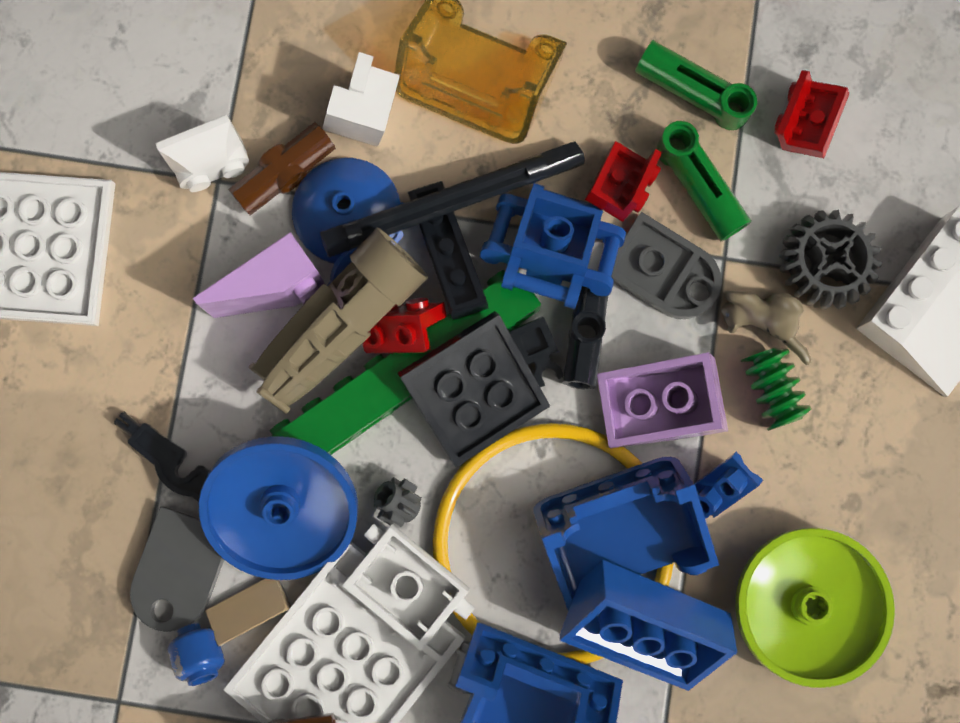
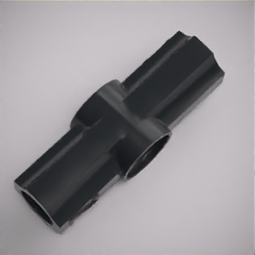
(584, 352)

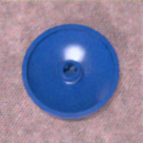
(278, 508)

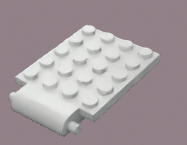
(358, 637)

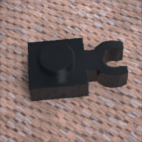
(536, 345)

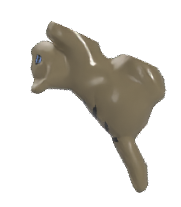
(774, 315)

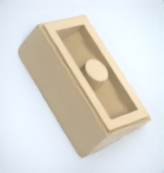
(247, 610)

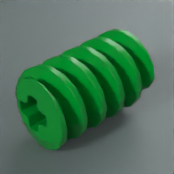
(776, 387)

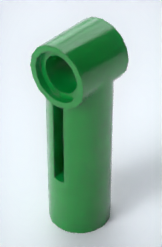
(697, 85)
(702, 180)

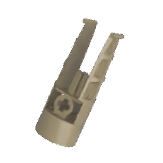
(337, 319)

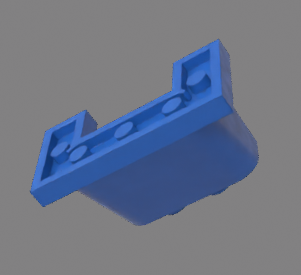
(531, 684)

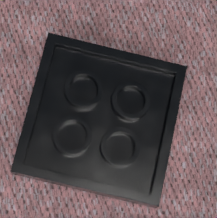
(474, 388)

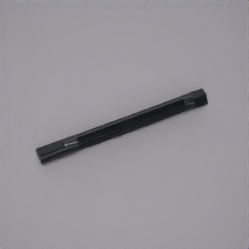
(392, 220)

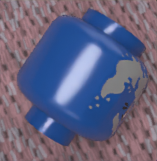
(195, 655)

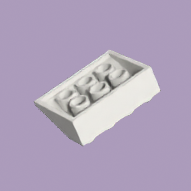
(921, 309)

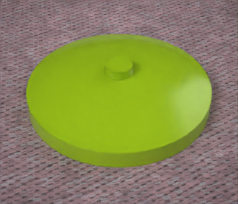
(815, 607)

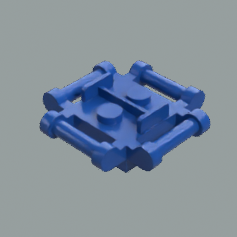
(553, 245)

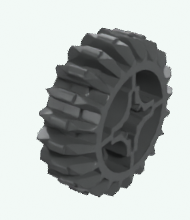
(842, 268)

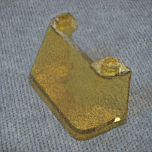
(473, 73)

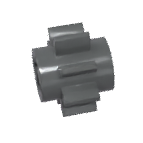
(397, 501)

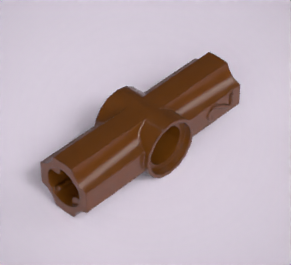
(282, 168)

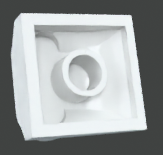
(205, 154)

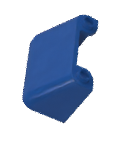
(629, 519)

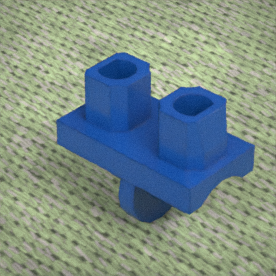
(725, 485)

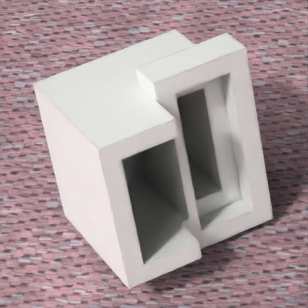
(365, 106)

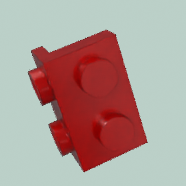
(810, 116)
(623, 181)
(405, 328)

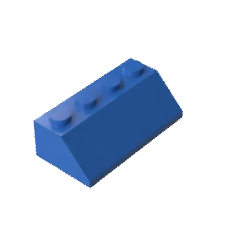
(648, 626)

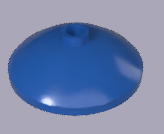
(325, 186)

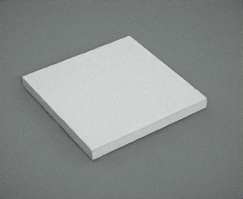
(53, 247)

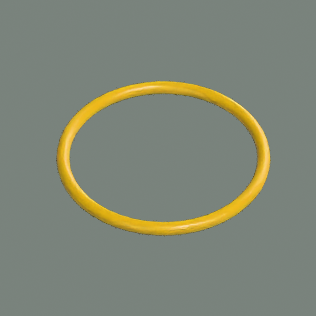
(518, 436)

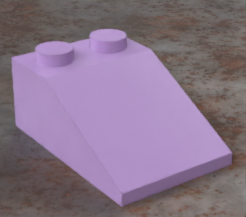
(269, 281)
(662, 401)

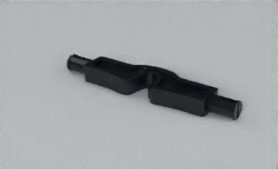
(165, 456)

